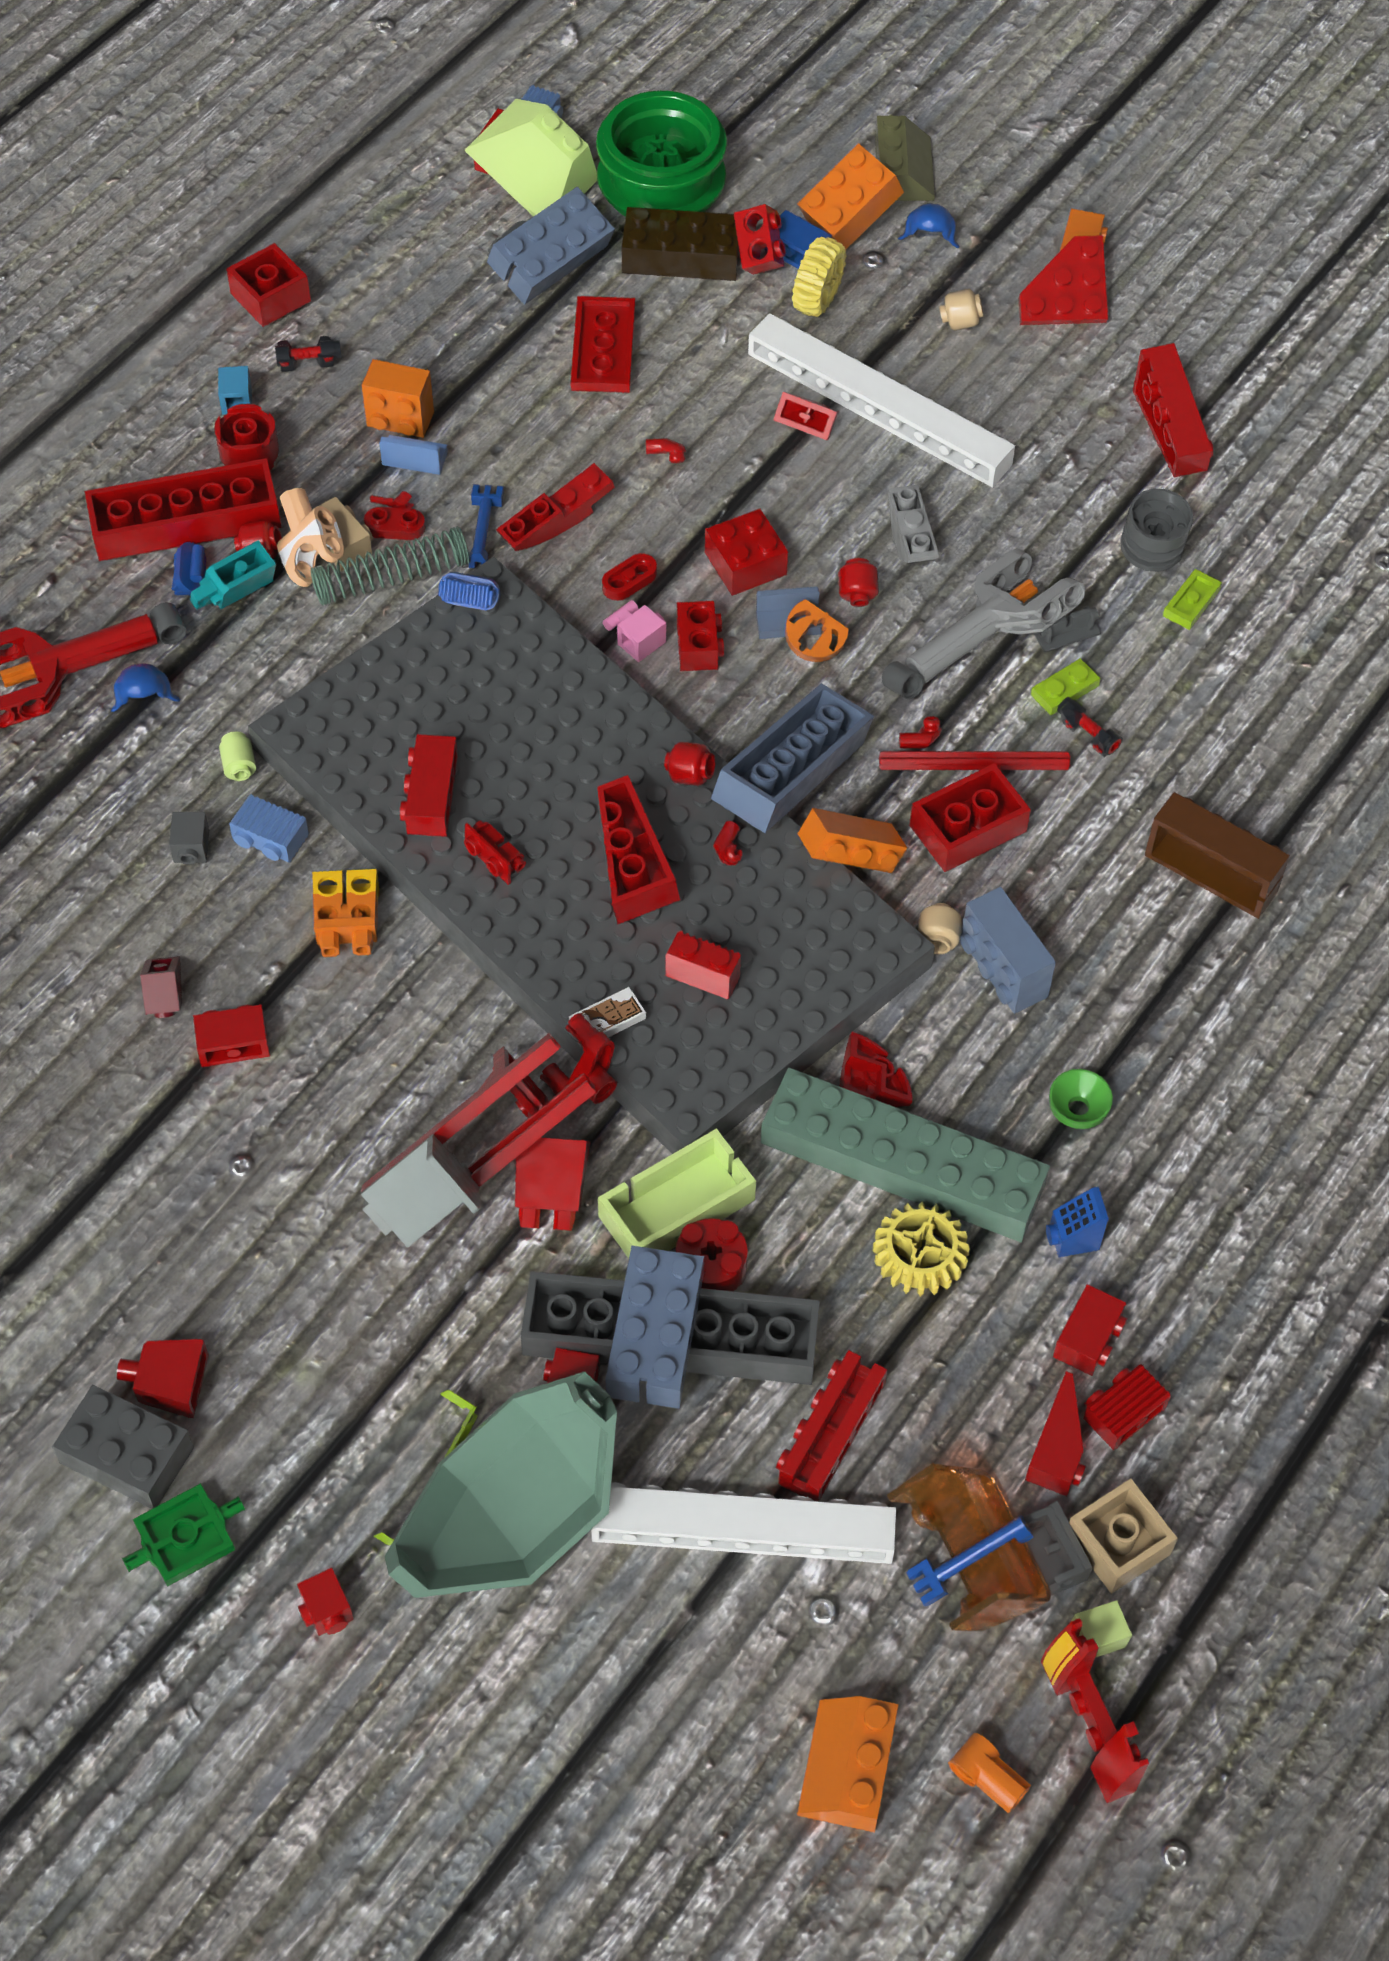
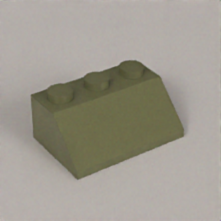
(907, 154)

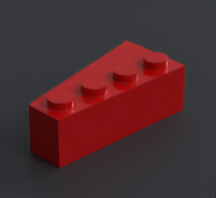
(1171, 410)
(635, 860)

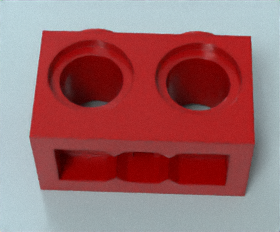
(753, 242)
(698, 636)

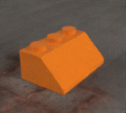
(848, 1761)

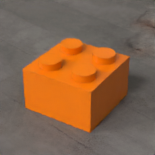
(398, 398)

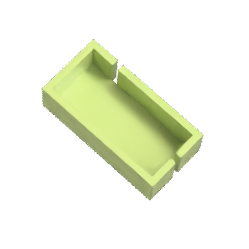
(677, 1192)

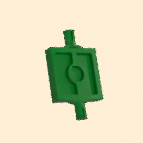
(183, 1534)

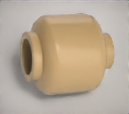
(962, 309)
(941, 927)

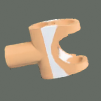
(308, 536)

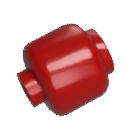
(259, 530)
(858, 582)
(690, 763)

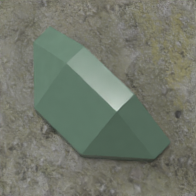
(511, 1493)

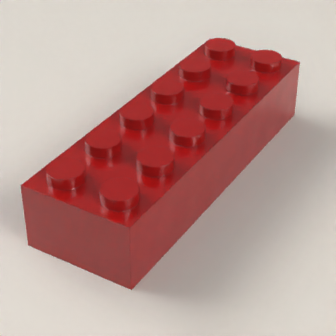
(180, 509)

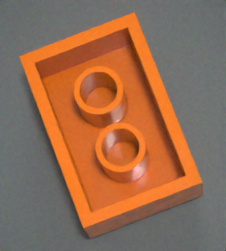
(851, 196)

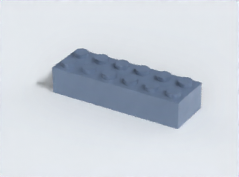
(792, 757)

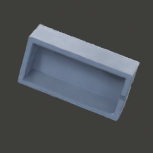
(550, 245)
(655, 1326)

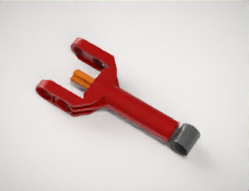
(53, 662)

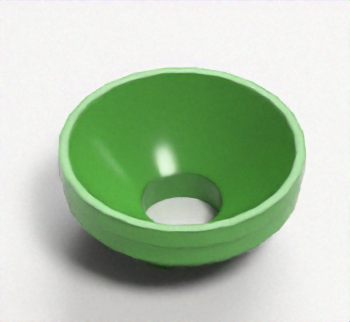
(1084, 1087)

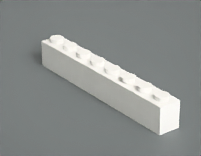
(748, 1524)

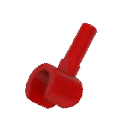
(400, 501)

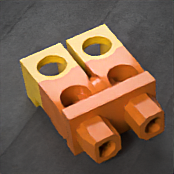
(341, 921)

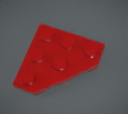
(1069, 287)

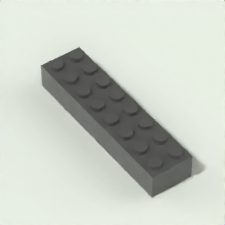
(731, 1334)

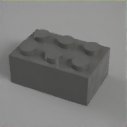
(123, 1447)

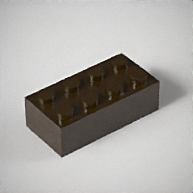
(680, 244)

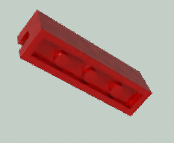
(831, 1427)

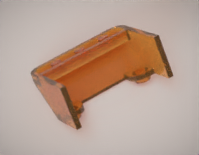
(965, 1510)

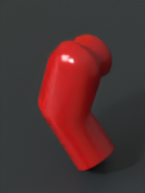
(666, 446)
(923, 737)
(724, 844)

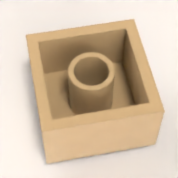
(1122, 1535)

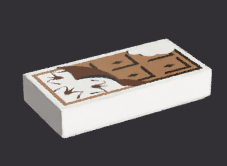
(614, 1012)

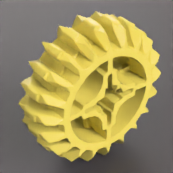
(819, 276)
(897, 1236)

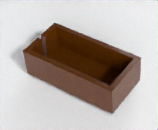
(1216, 855)

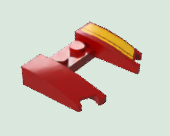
(1067, 1665)

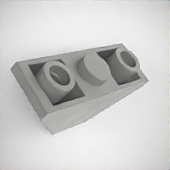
(911, 525)

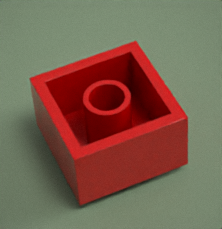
(268, 284)
(746, 551)

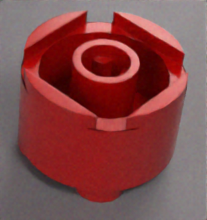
(246, 435)
(722, 1249)

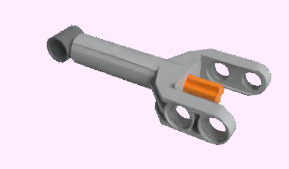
(993, 612)

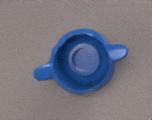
(933, 219)
(141, 682)

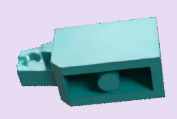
(235, 577)

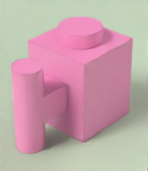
(637, 629)

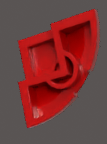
(872, 1074)

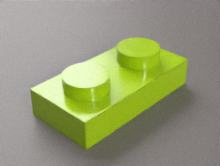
(1192, 599)
(1070, 681)

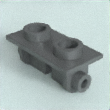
(1069, 629)

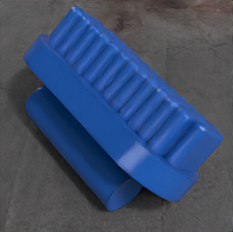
(188, 568)
(469, 591)

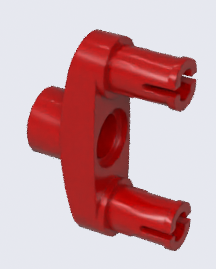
(593, 1063)

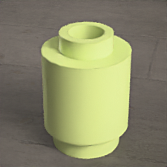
(237, 756)

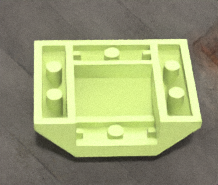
(534, 155)

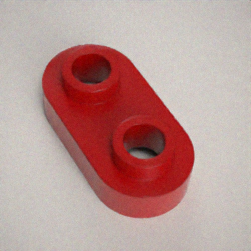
(395, 523)
(624, 578)

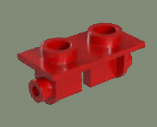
(483, 841)

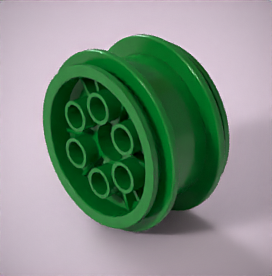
(661, 153)

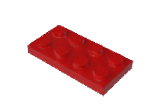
(603, 344)

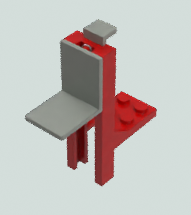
(430, 1181)

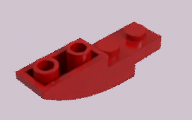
(555, 514)

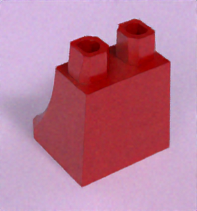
(551, 1178)

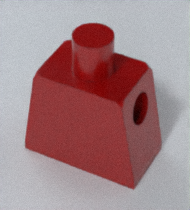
(167, 1374)

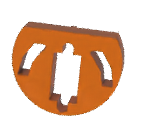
(795, 631)

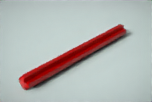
(974, 760)

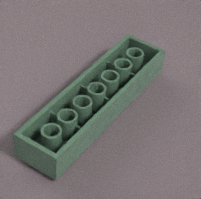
(904, 1154)

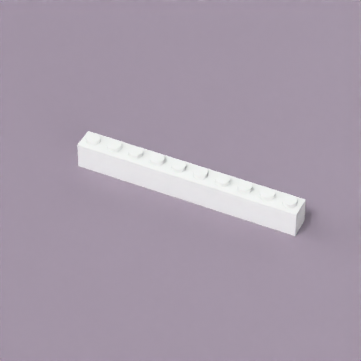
(881, 400)

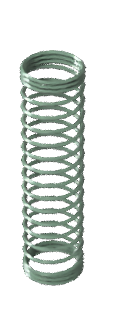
(459, 549)

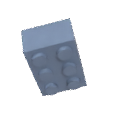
(1007, 950)

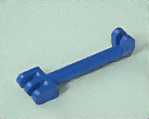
(485, 502)
(935, 1576)

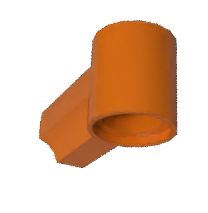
(980, 1766)

